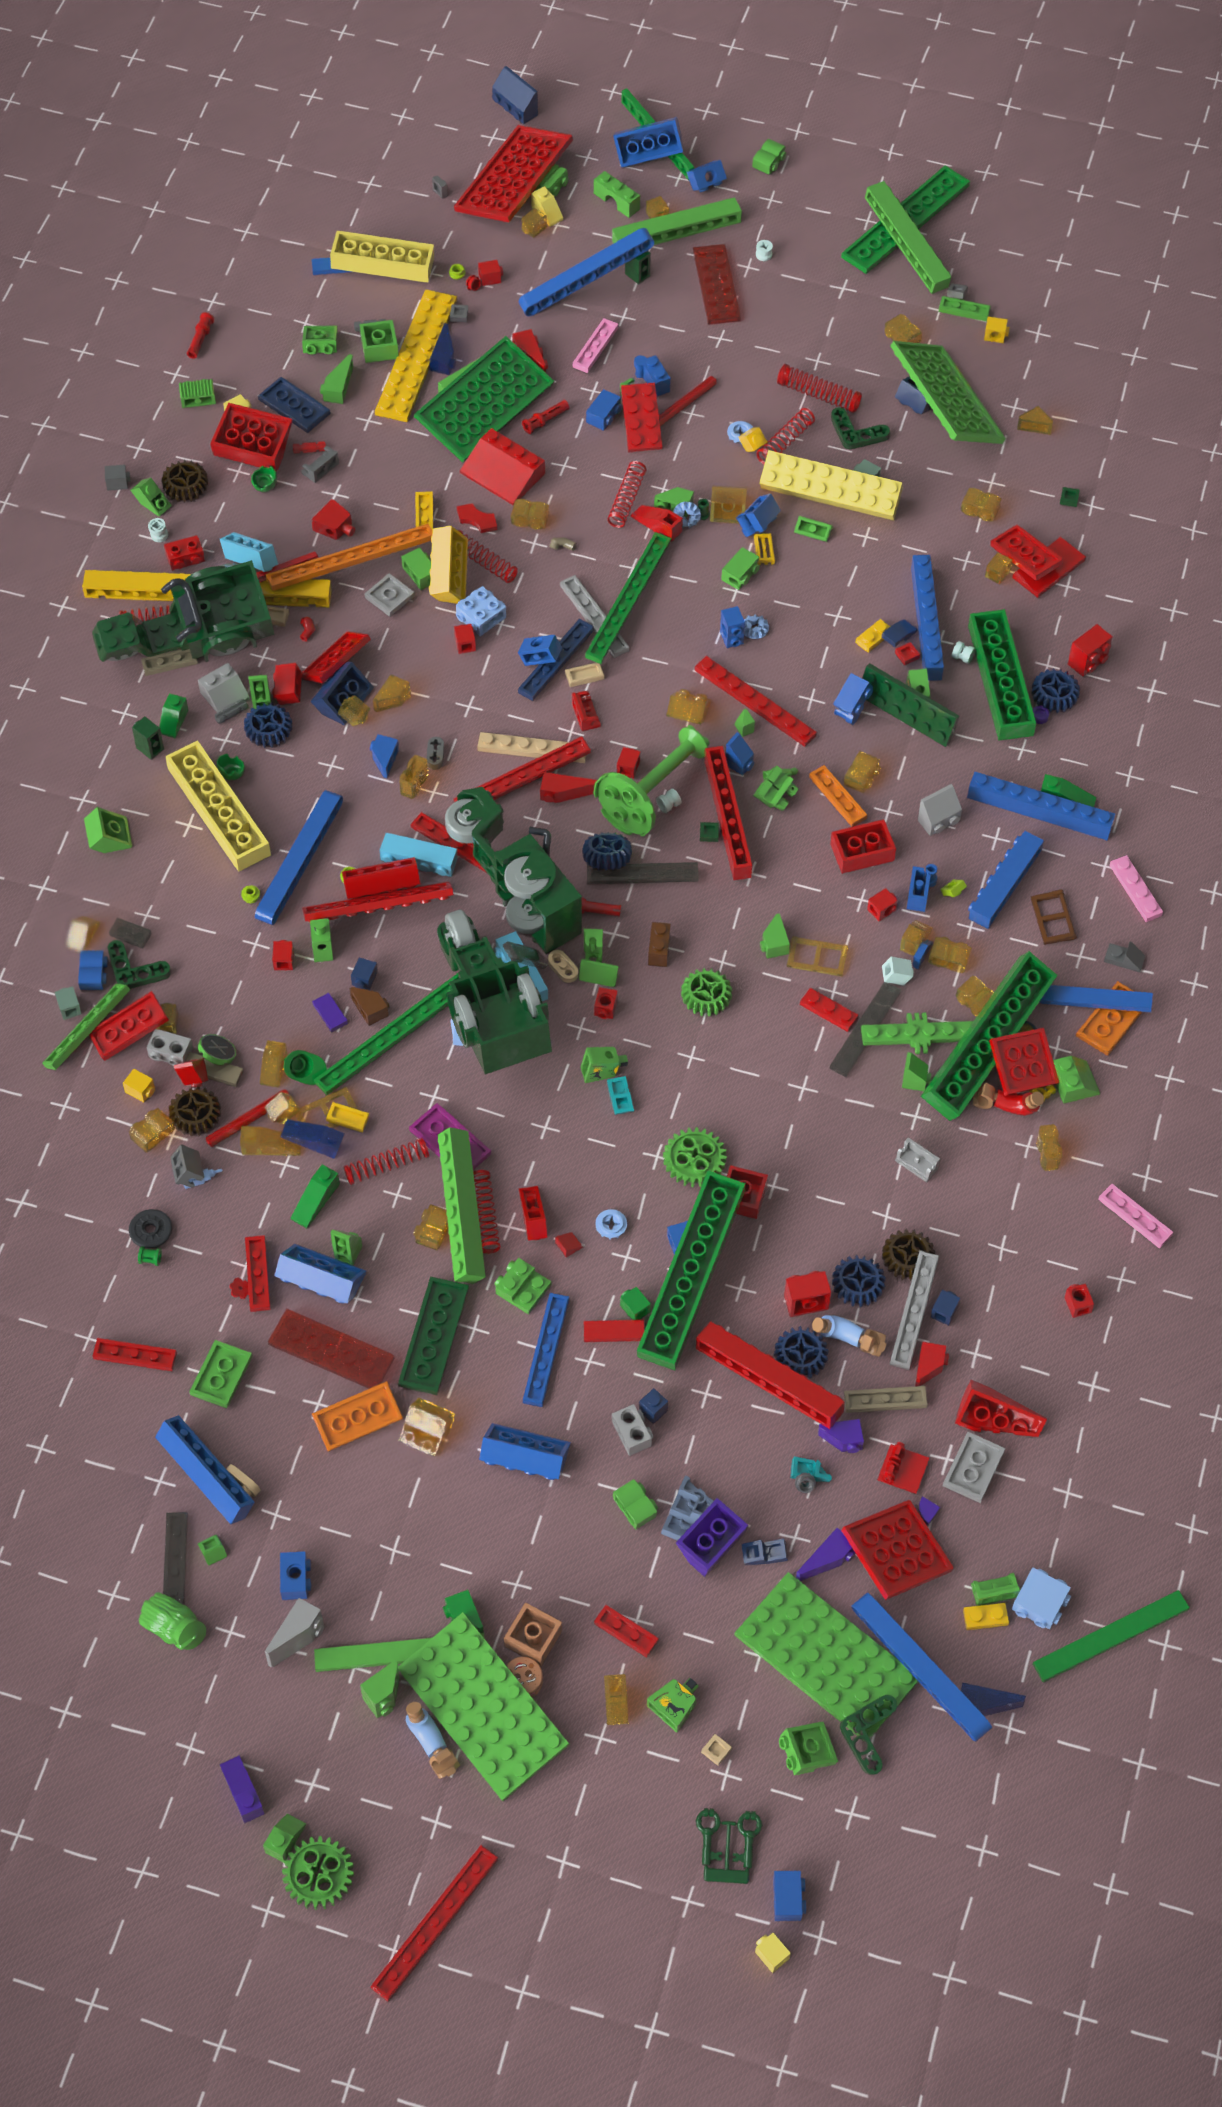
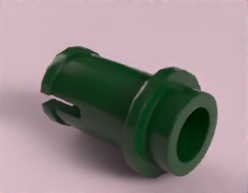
(703, 505)

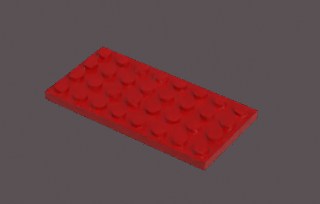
(513, 173)

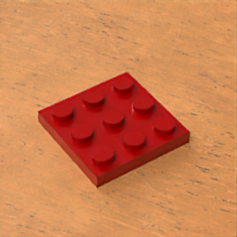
(1024, 1061)

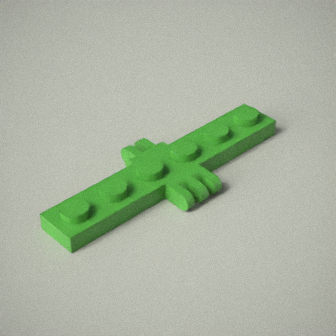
(915, 1032)

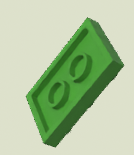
(221, 1374)

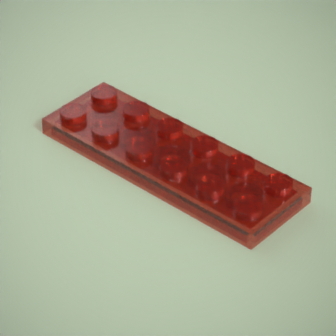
(716, 284)
(331, 1349)

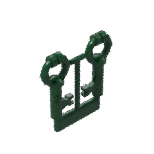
(727, 1875)

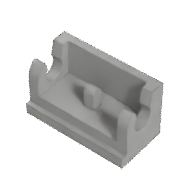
(917, 1160)

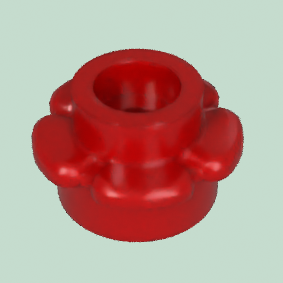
(473, 283)

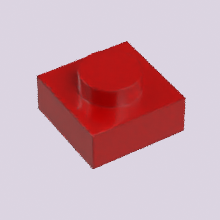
(907, 653)

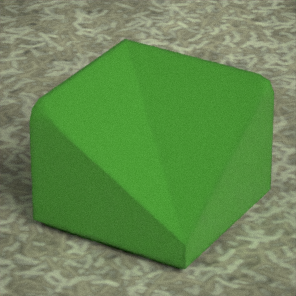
(745, 723)

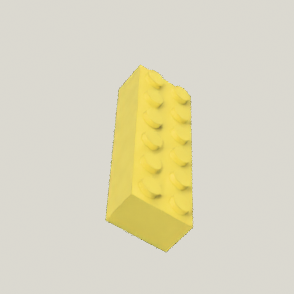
(382, 256)

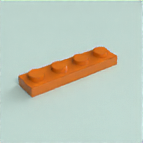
(838, 796)

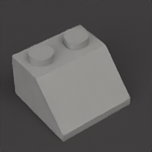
(222, 688)
(939, 810)

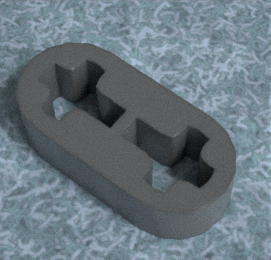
(431, 753)

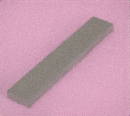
(590, 611)
(914, 1310)

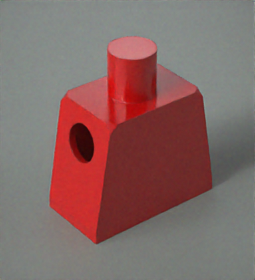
(333, 521)

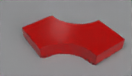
(471, 515)

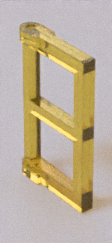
(815, 968)
(321, 1102)

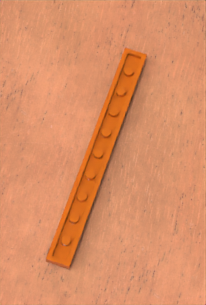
(349, 557)

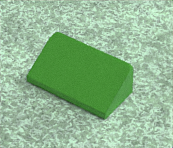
(813, 528)
(598, 973)

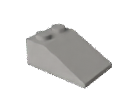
(296, 1632)

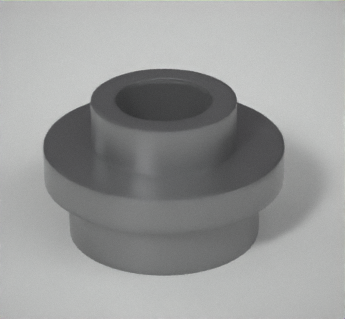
(809, 1486)

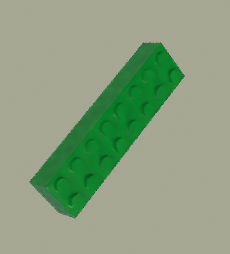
(1001, 675)

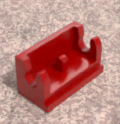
(585, 711)

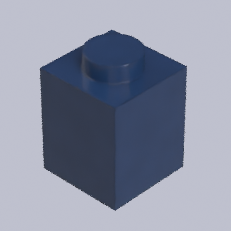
(364, 973)
(945, 1307)
(653, 1406)

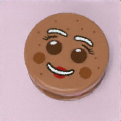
(527, 1673)

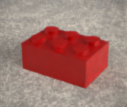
(863, 846)

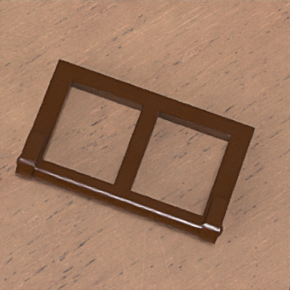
(1065, 914)

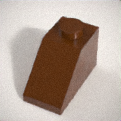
(370, 1004)

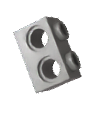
(171, 1044)
(628, 1430)

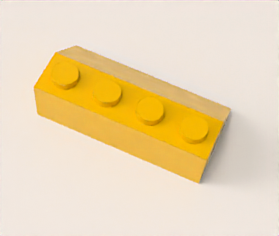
(448, 565)

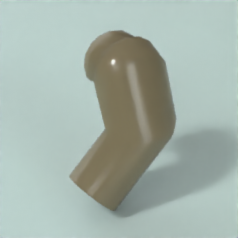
(555, 542)

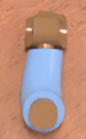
(845, 1330)
(426, 1731)

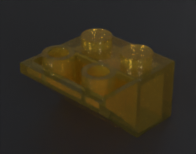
(688, 706)
(426, 1426)

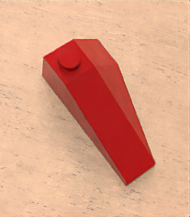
(992, 1411)

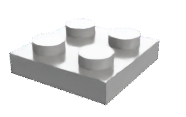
(389, 594)

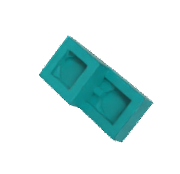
(620, 1095)

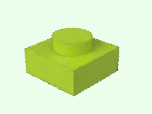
(953, 888)

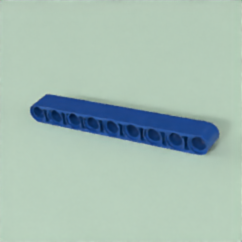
(586, 272)
(298, 857)
(921, 1667)

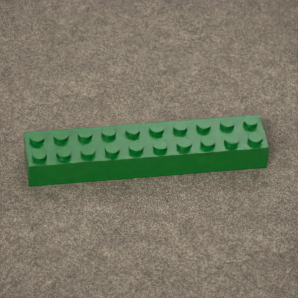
(1001, 1016)
(691, 1270)

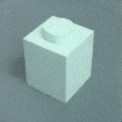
(897, 971)

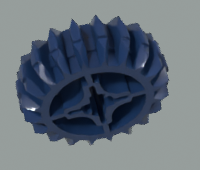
(1055, 690)
(270, 730)
(607, 851)
(872, 1277)
(817, 1350)

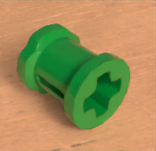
(149, 1256)

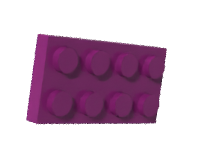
(438, 1120)

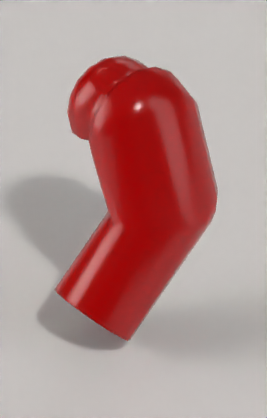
(309, 628)

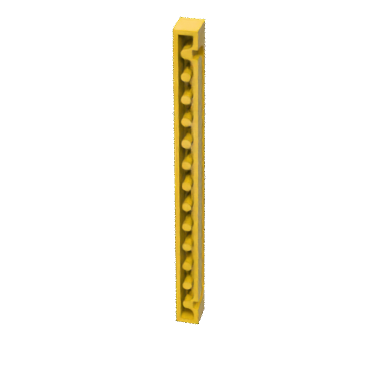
(148, 587)

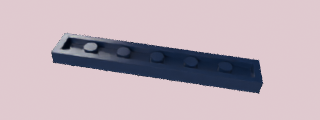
(545, 672)

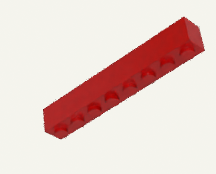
(728, 813)
(770, 1374)

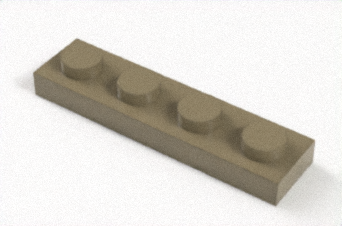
(885, 1399)

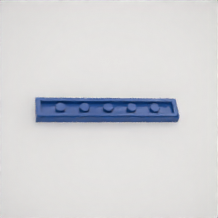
(1098, 998)
(546, 1350)

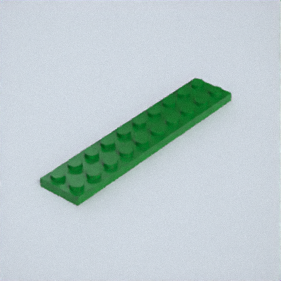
(921, 207)

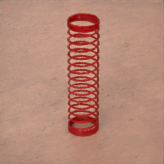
(784, 375)

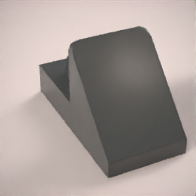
(1128, 958)

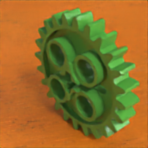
(700, 1143)
(336, 1877)

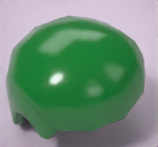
(264, 479)
(230, 767)

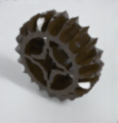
(184, 481)
(206, 1106)
(894, 1249)

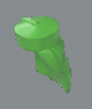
(172, 1622)

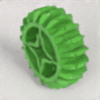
(709, 986)

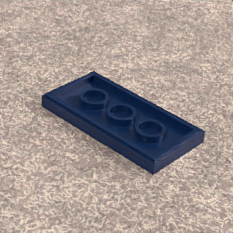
(294, 404)

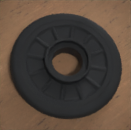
(150, 1217)

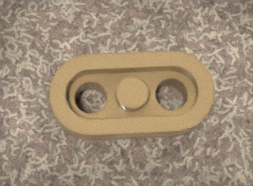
(564, 967)
(245, 1482)

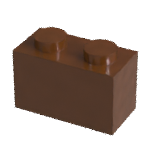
(659, 944)

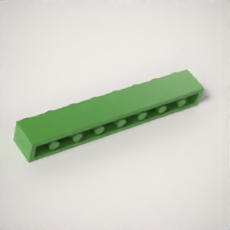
(685, 222)
(908, 237)
(461, 1205)

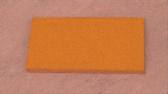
(1107, 1026)
(357, 1416)

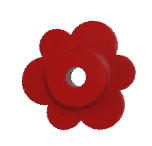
(239, 1288)

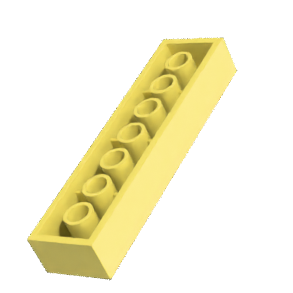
(831, 485)
(218, 806)

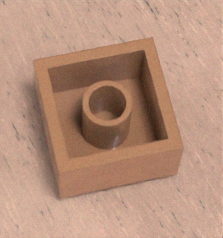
(533, 1634)

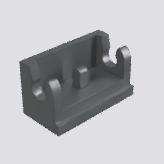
(322, 465)
(186, 1165)

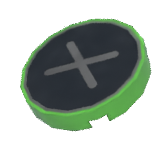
(217, 1049)

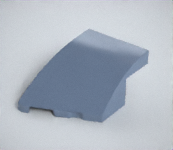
(685, 1510)

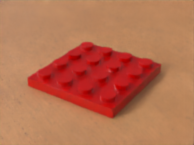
(897, 1549)

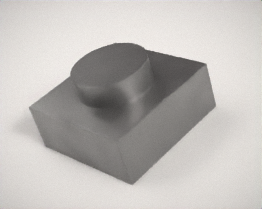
(439, 186)
(957, 291)
(459, 313)

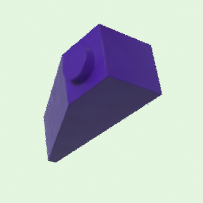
(829, 1555)
(242, 1789)

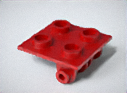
(903, 1468)

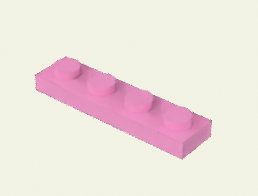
(595, 345)
(1136, 888)
(1135, 1216)

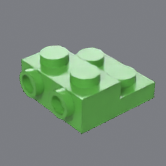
(320, 339)
(522, 1285)
(807, 1748)

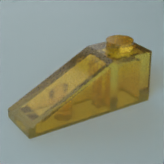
(266, 1142)

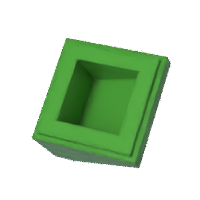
(212, 1549)

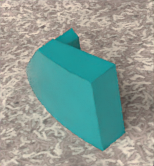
(803, 1465)

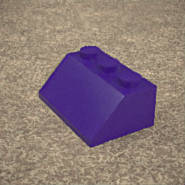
(711, 1537)

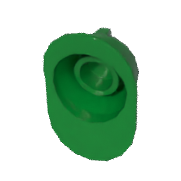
(304, 1066)

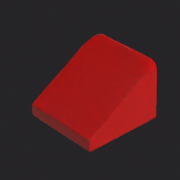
(568, 1243)

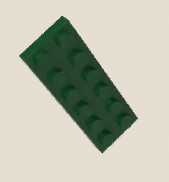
(910, 706)
(433, 1336)

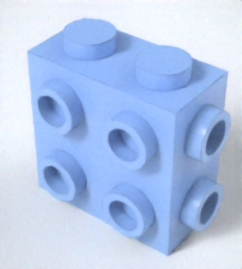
(481, 610)
(1042, 1598)

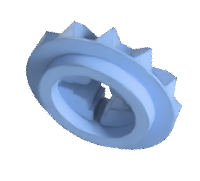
(734, 428)
(692, 510)
(756, 632)
(605, 1218)

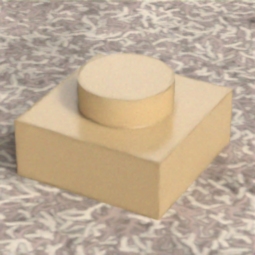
(716, 1749)

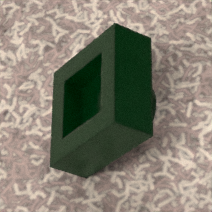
(1069, 497)
(709, 831)

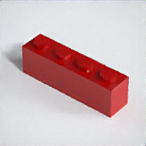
(381, 878)

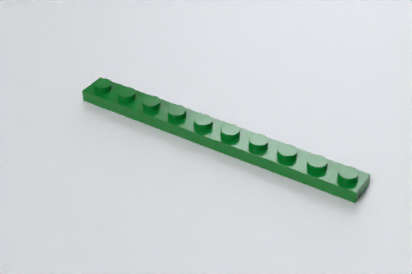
(627, 598)
(384, 1039)

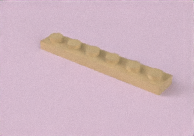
(518, 745)

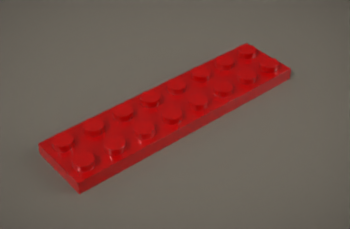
(383, 900)

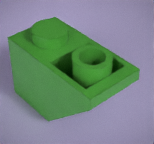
(151, 496)
(671, 498)

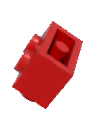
(184, 552)
(287, 683)

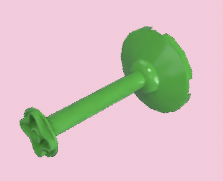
(627, 802)

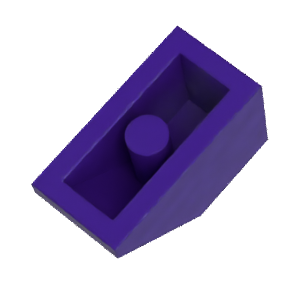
(844, 1435)

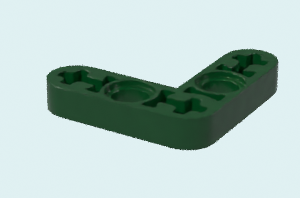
(856, 436)
(127, 972)
(861, 1725)

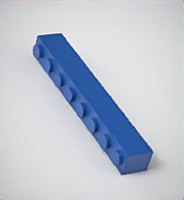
(927, 617)
(1041, 805)

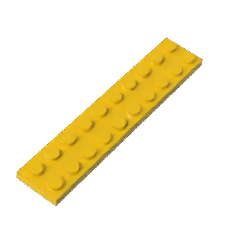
(413, 358)

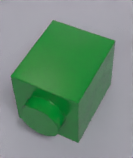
(635, 1304)

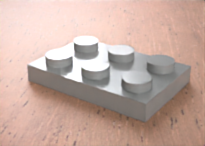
(973, 1467)

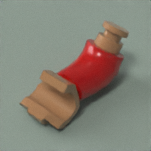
(1017, 1104)

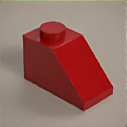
(192, 1072)
(930, 1362)

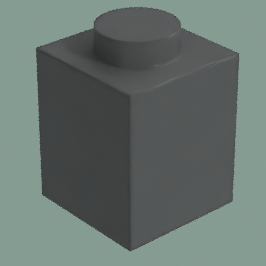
(117, 477)

